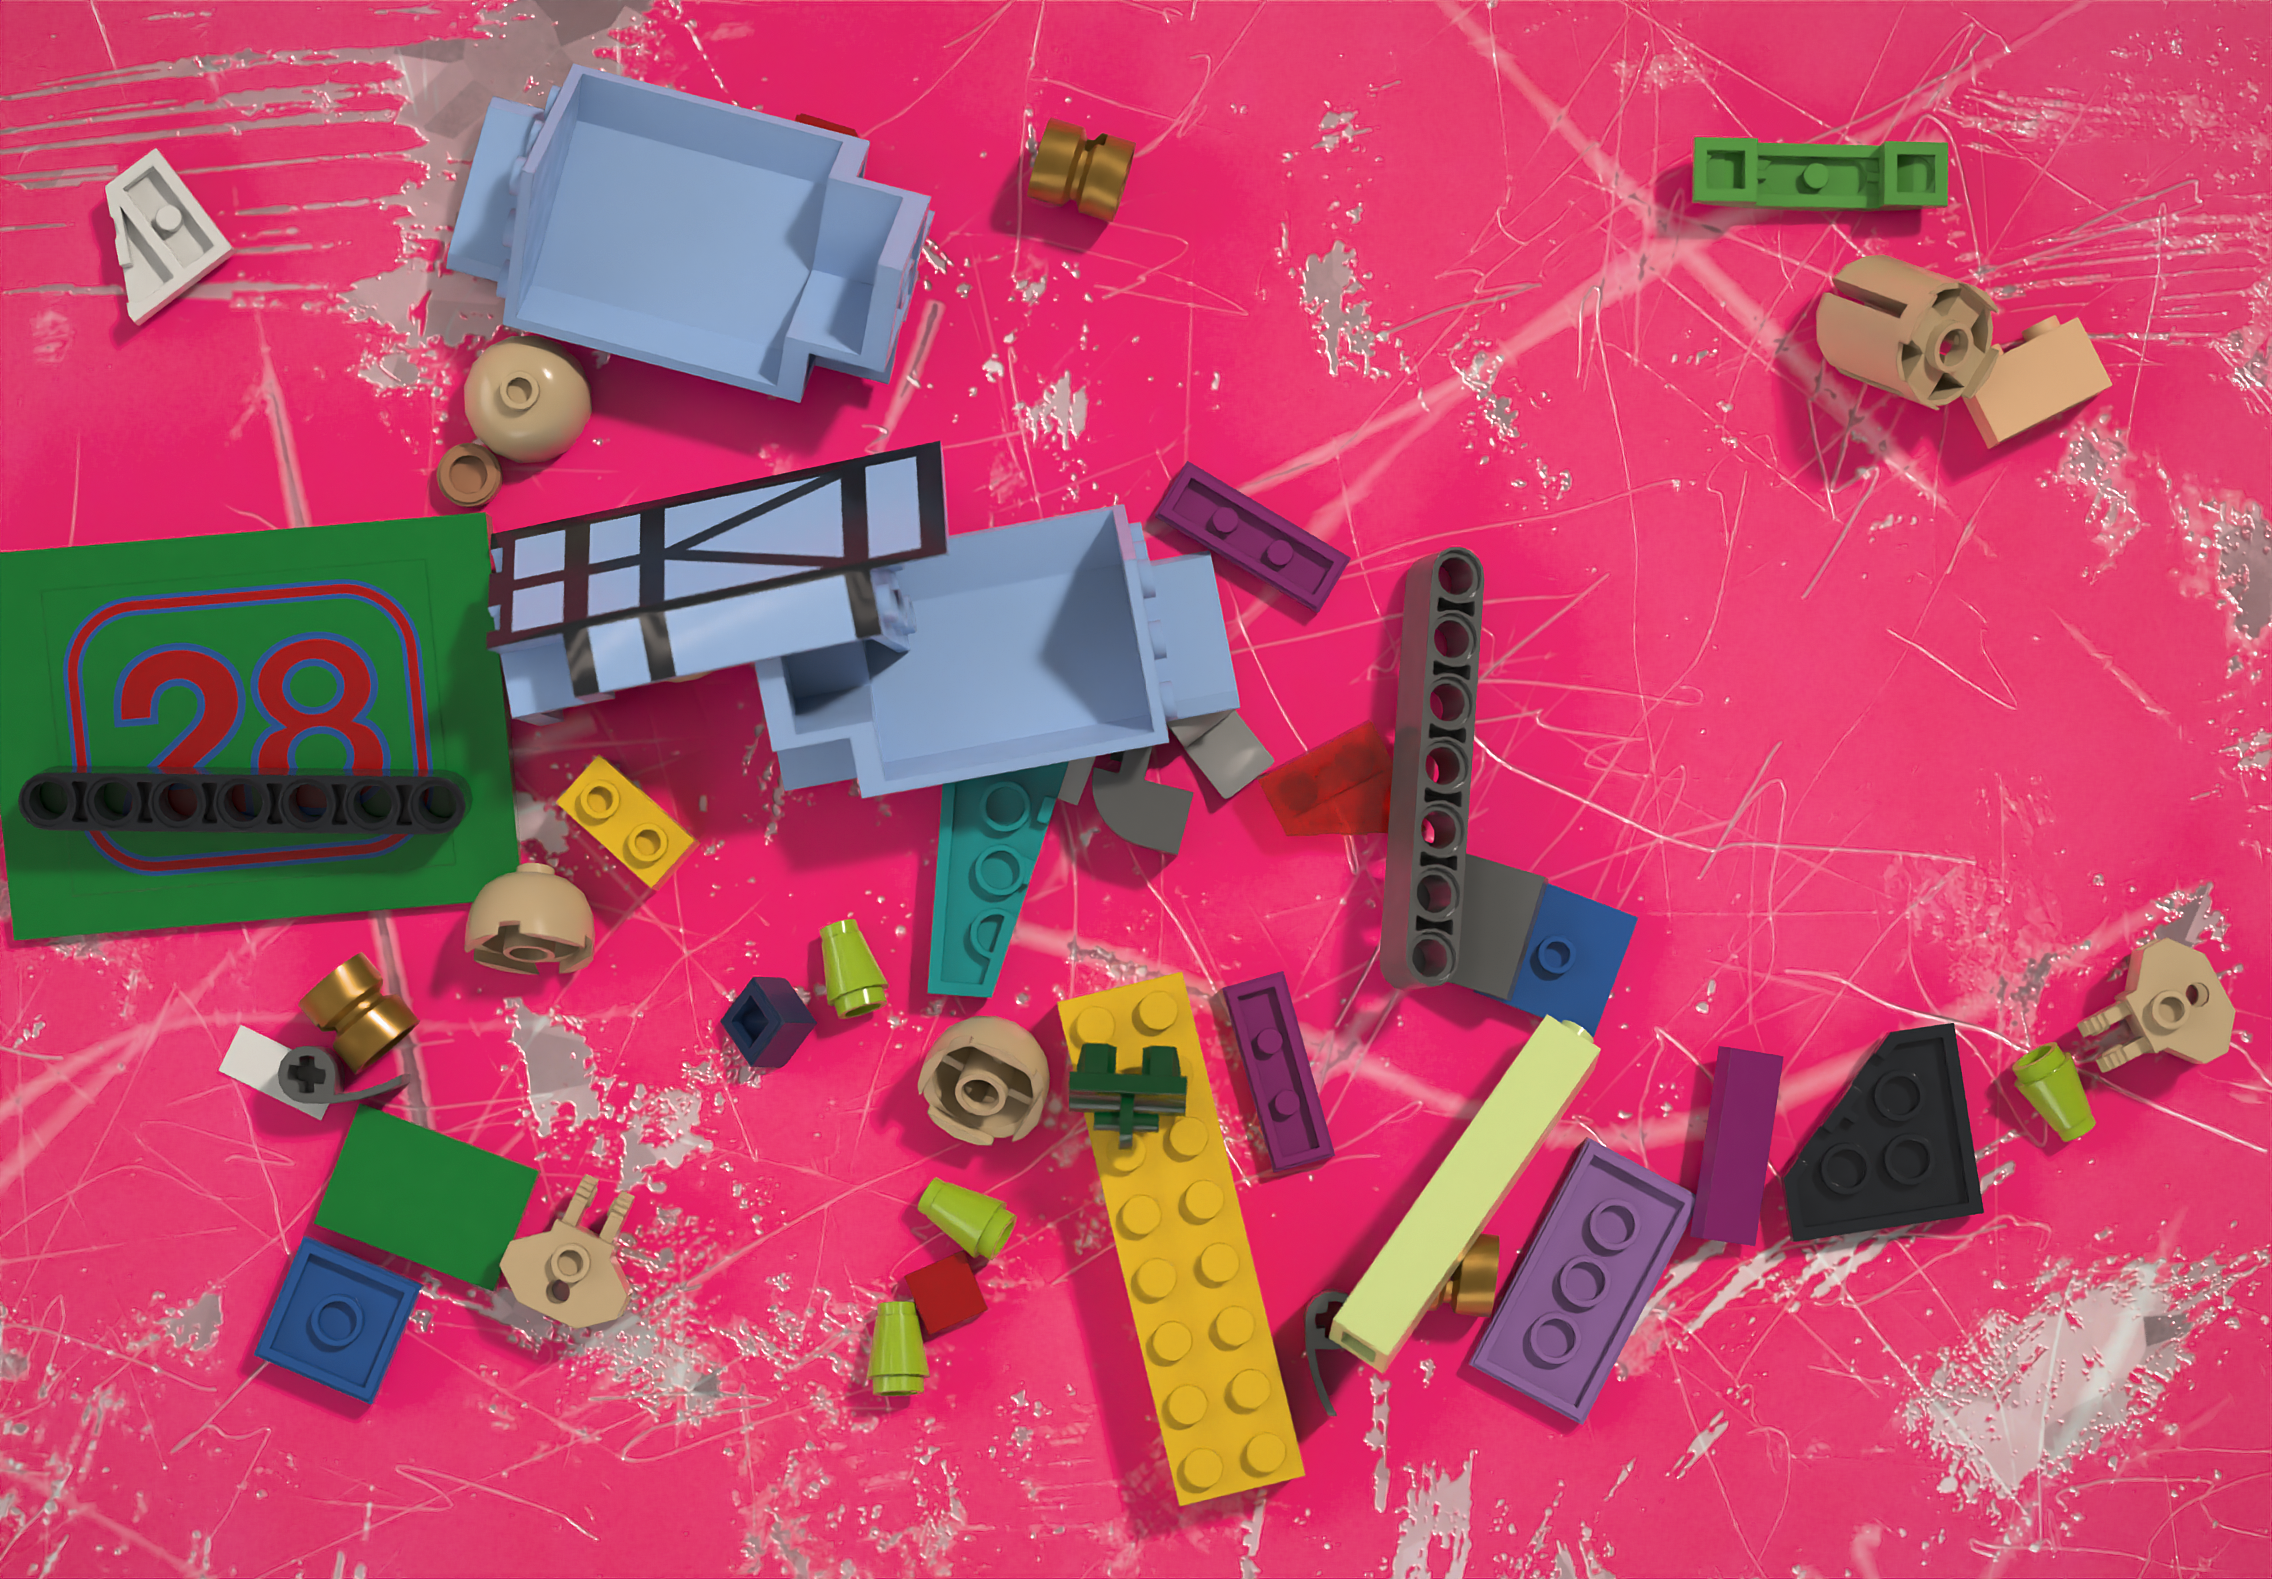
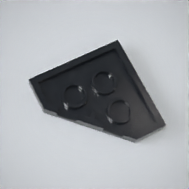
(1890, 1145)

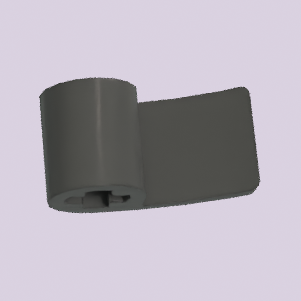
(333, 1087)
(1316, 1339)

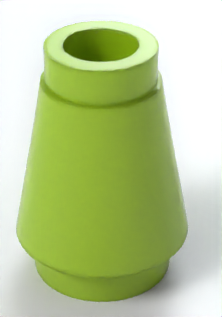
(851, 972)
(2055, 1090)
(968, 1217)
(897, 1351)

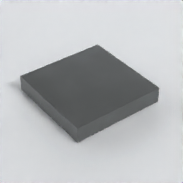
(1495, 925)

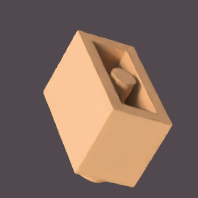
(2037, 380)

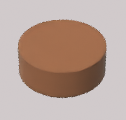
(470, 475)

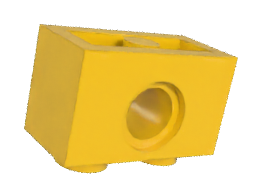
(628, 822)

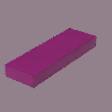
(1252, 537)
(1278, 1071)
(1736, 1146)

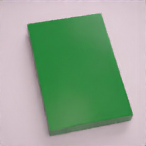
(427, 1196)

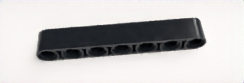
(215, 806)

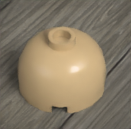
(527, 398)
(530, 920)
(985, 1080)

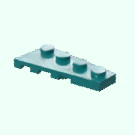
(983, 871)

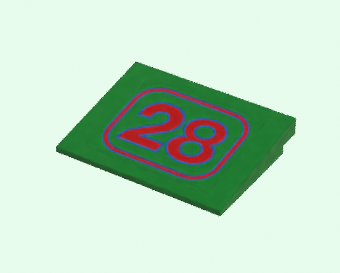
(254, 656)

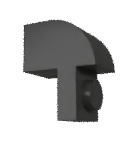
(1139, 809)

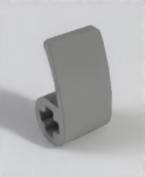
(1222, 749)

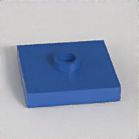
(1571, 959)
(339, 1319)

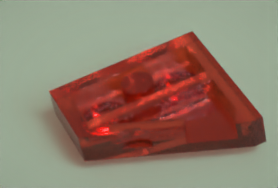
(1334, 786)

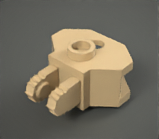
(2160, 1011)
(578, 1258)

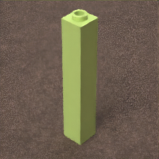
(1465, 1192)

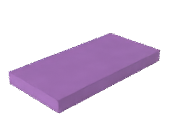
(1584, 1281)

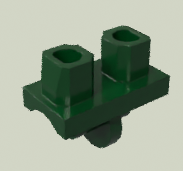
(1127, 1100)

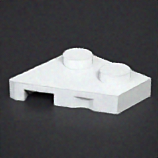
(161, 235)

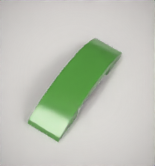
(1819, 175)

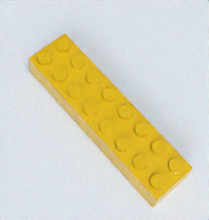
(1187, 1258)

